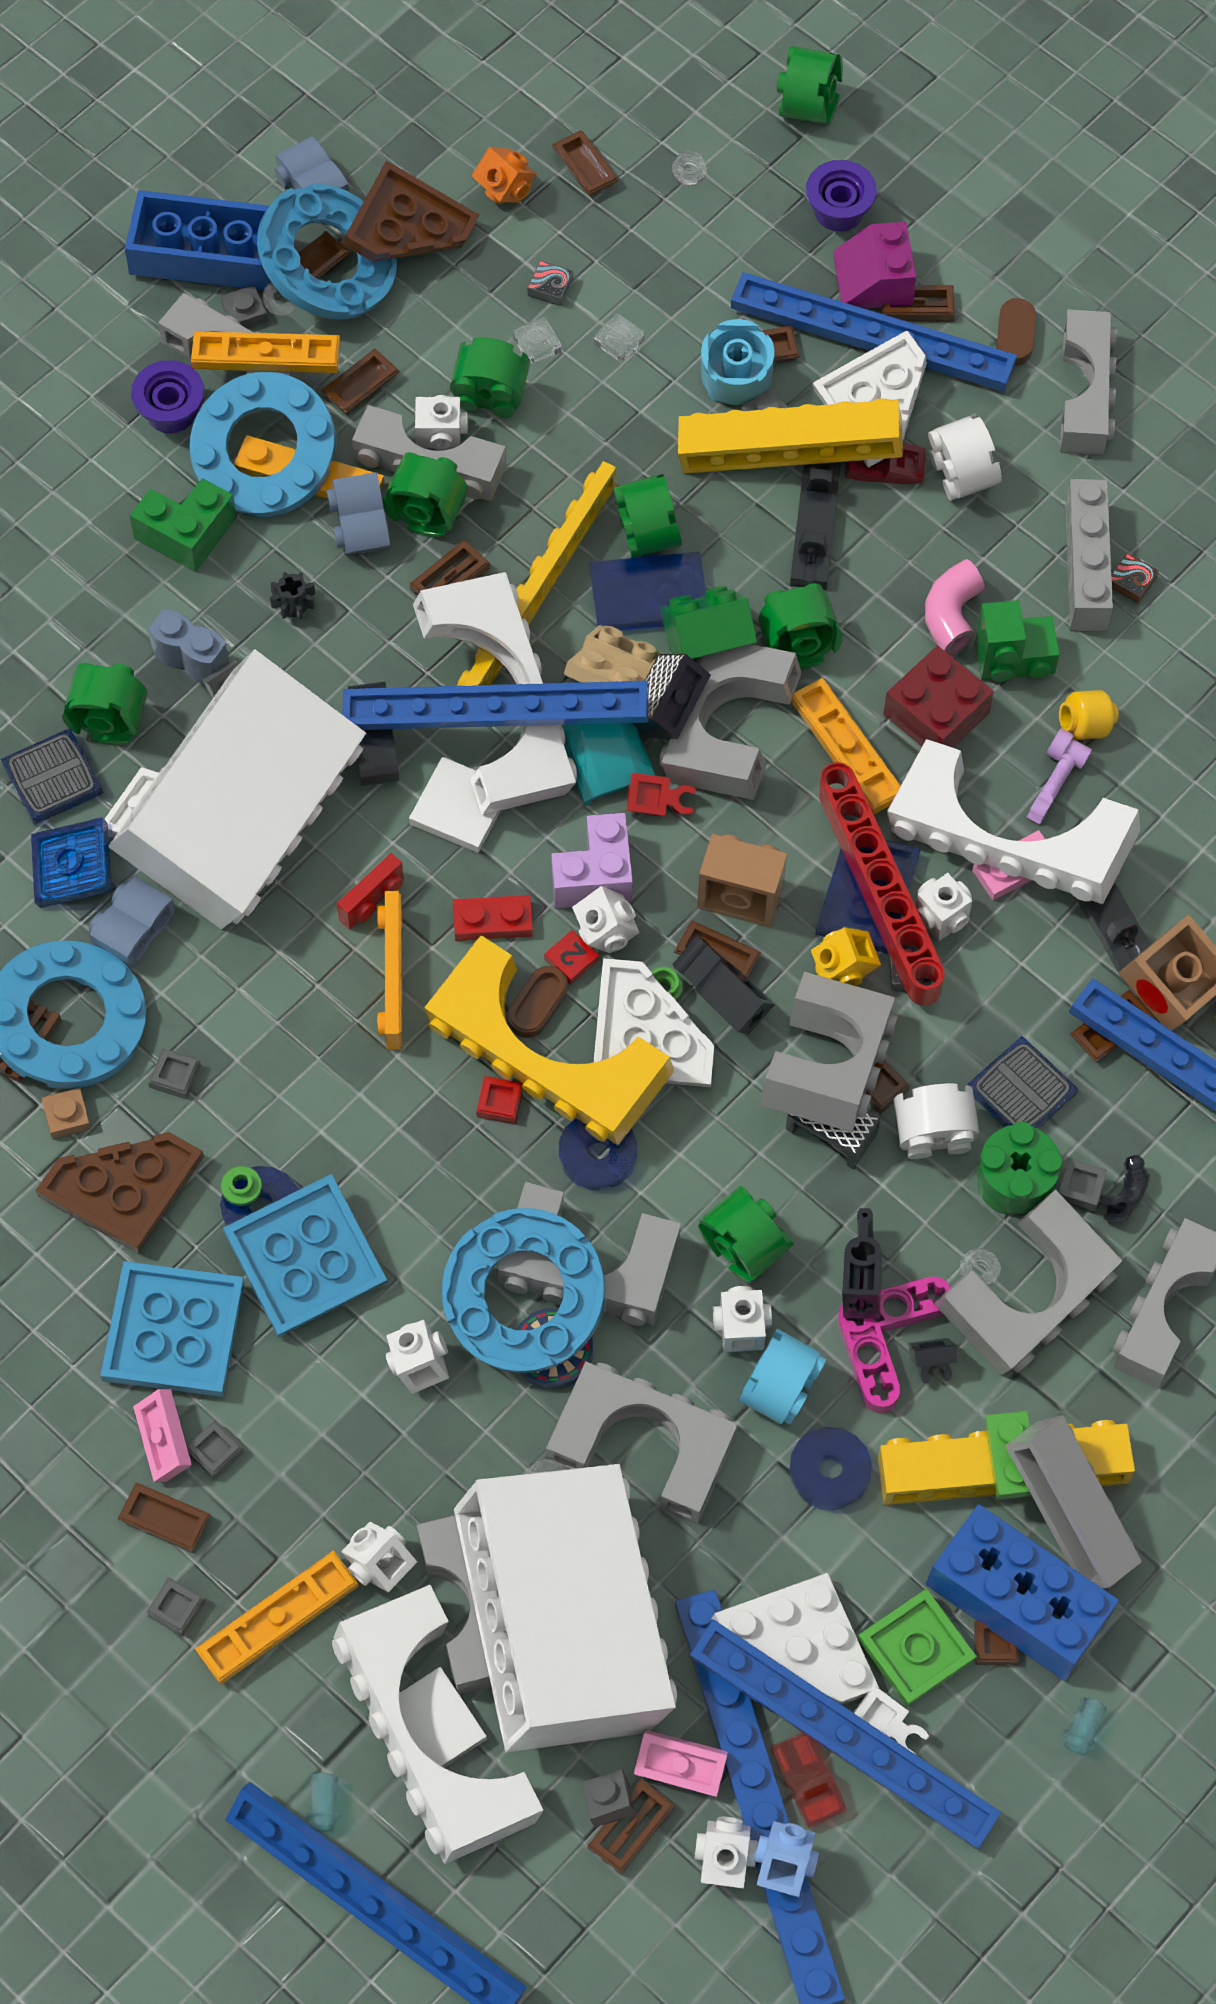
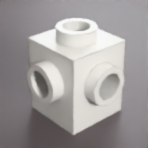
(439, 422)
(943, 906)
(606, 920)
(742, 1319)
(417, 1356)
(378, 1556)
(723, 1866)

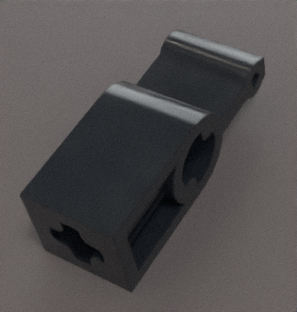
(723, 986)
(862, 1271)

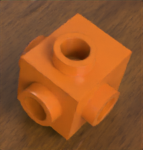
(504, 175)

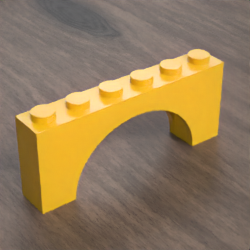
(600, 1094)

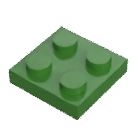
(916, 1647)

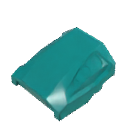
(605, 757)

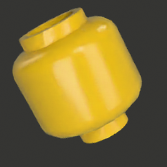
(1088, 714)

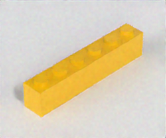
(790, 436)
(963, 1467)

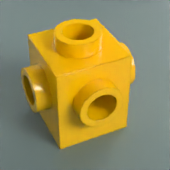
(846, 956)

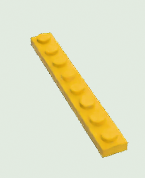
(547, 569)

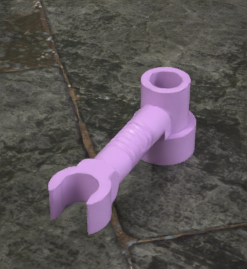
(1069, 754)

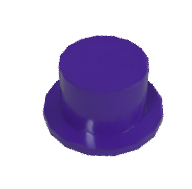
(840, 194)
(168, 395)

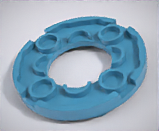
(282, 262)
(309, 465)
(75, 1064)
(466, 1288)

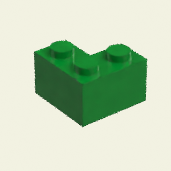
(186, 530)
(1014, 645)

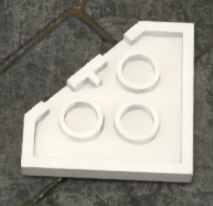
(885, 372)
(638, 1006)
(806, 1634)

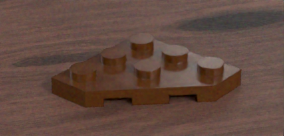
(407, 219)
(122, 1186)

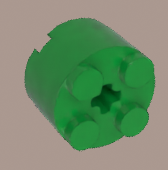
(810, 85)
(490, 376)
(425, 494)
(647, 516)
(801, 623)
(105, 703)
(1036, 1164)
(744, 1234)

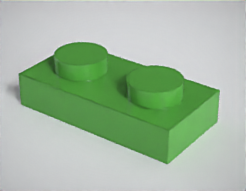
(1000, 1431)

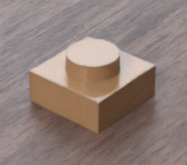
(66, 1113)

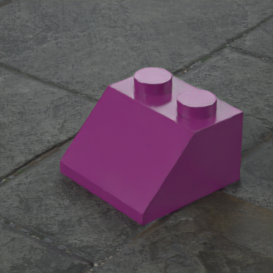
(876, 267)

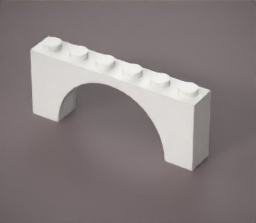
(488, 616)
(1076, 862)
(456, 1809)

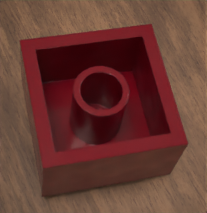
(938, 700)

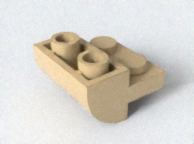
(611, 658)

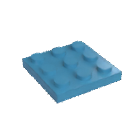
(304, 1255)
(172, 1329)

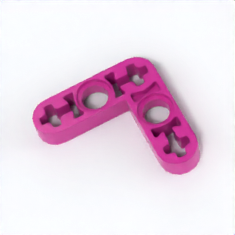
(871, 1335)

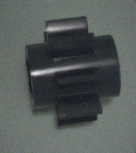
(292, 595)

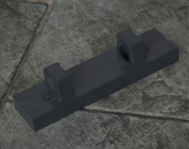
(815, 524)
(1116, 928)

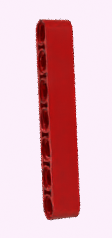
(881, 899)

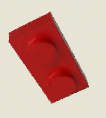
(362, 899)
(492, 917)

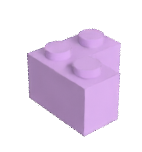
(604, 864)

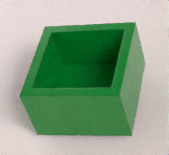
(708, 622)

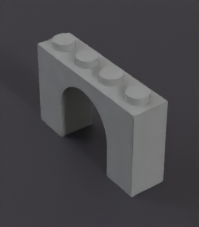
(718, 764)
(832, 1091)
(1080, 1266)
(631, 1290)
(606, 1398)

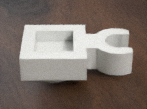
(887, 1716)

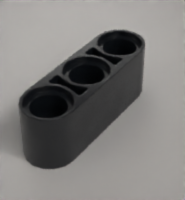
(378, 759)

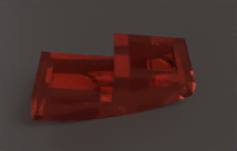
(808, 1779)

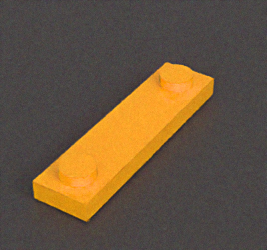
(265, 352)
(266, 458)
(846, 742)
(391, 1020)
(276, 1617)

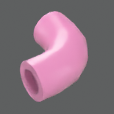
(945, 605)

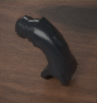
(1134, 1187)

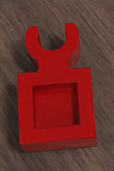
(652, 794)

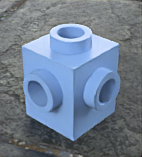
(786, 1858)

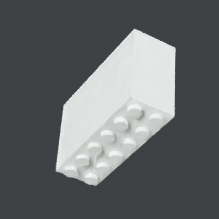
(239, 791)
(564, 1607)

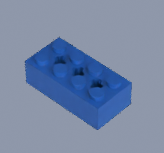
(196, 240)
(1015, 1617)

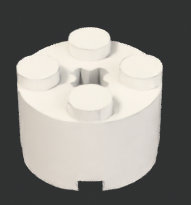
(964, 456)
(936, 1119)

